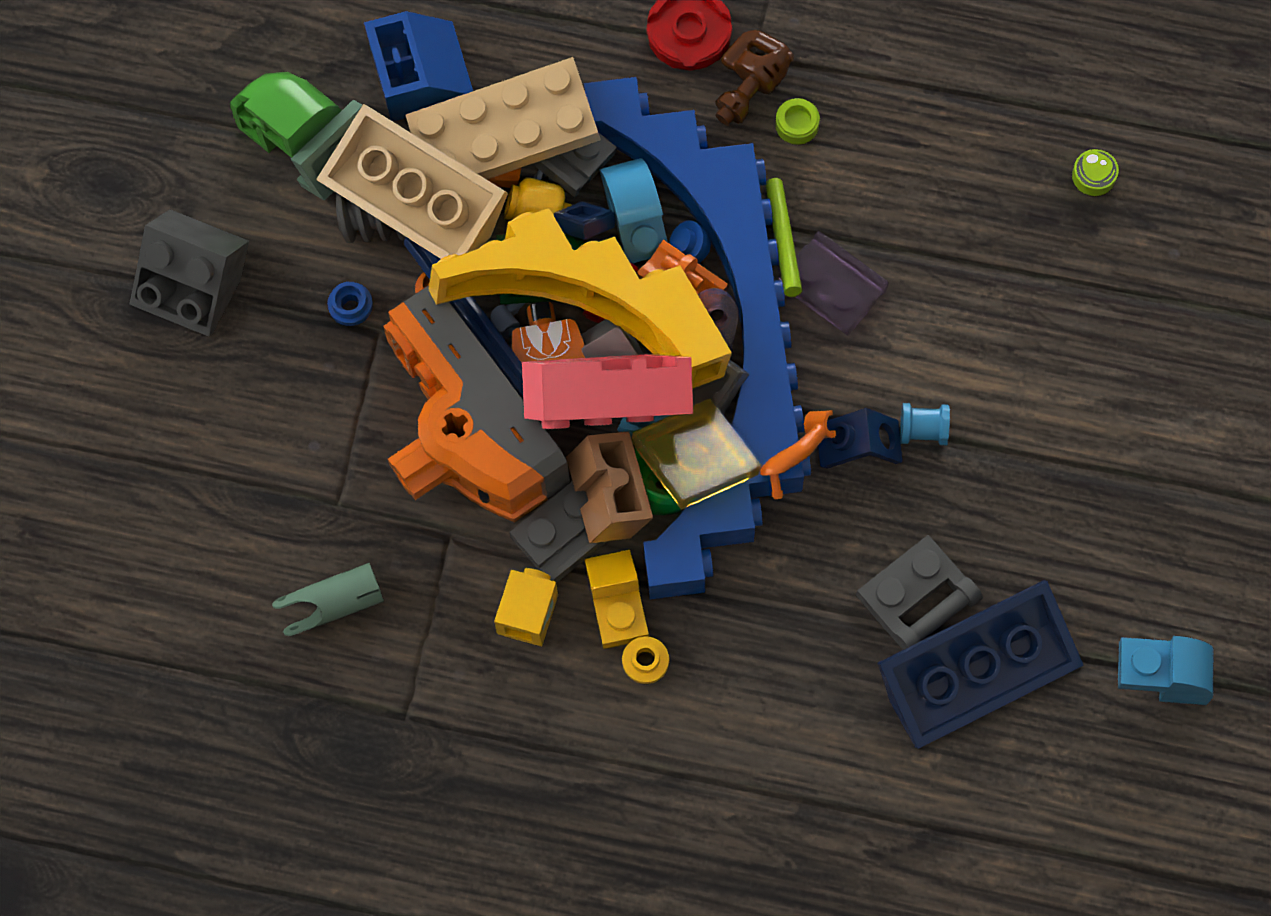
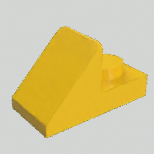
(616, 598)

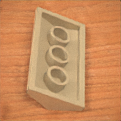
(412, 186)

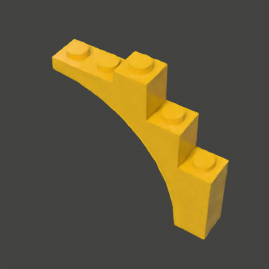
(597, 277)

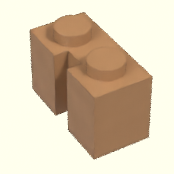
(615, 490)

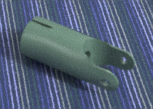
(334, 598)

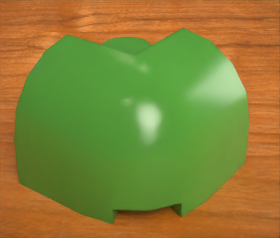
(282, 111)

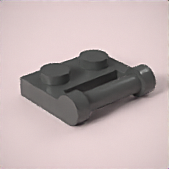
(908, 584)

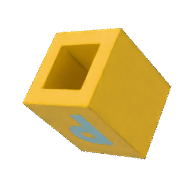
(526, 606)

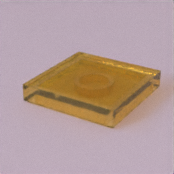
(695, 454)

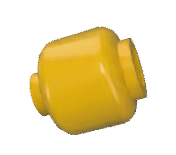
(534, 196)

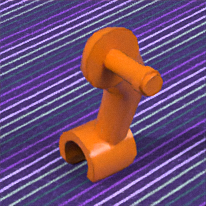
(816, 430)

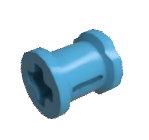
(924, 424)

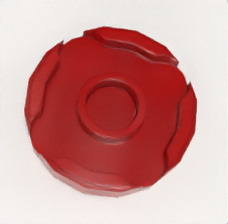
(689, 32)

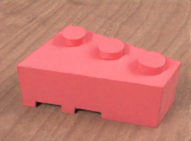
(606, 389)

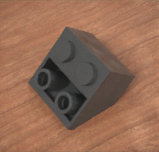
(187, 271)

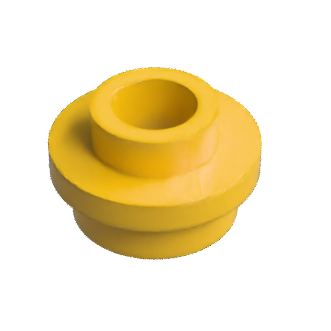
(649, 673)

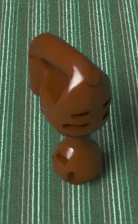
(756, 71)

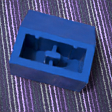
(416, 61)

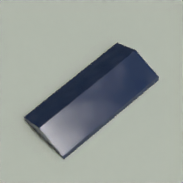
(979, 664)

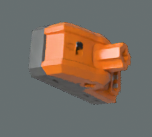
(473, 417)

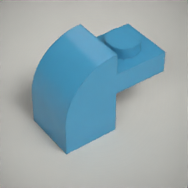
(636, 206)
(1175, 668)

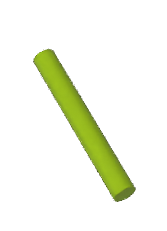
(783, 237)

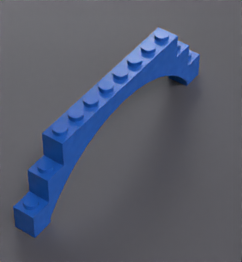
(725, 198)

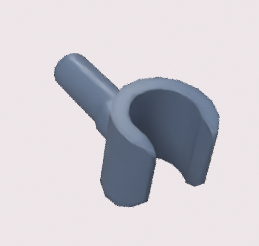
(504, 319)

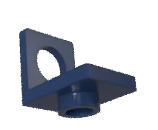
(859, 437)

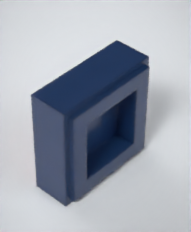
(585, 220)

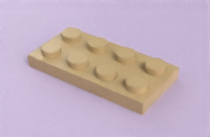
(511, 121)

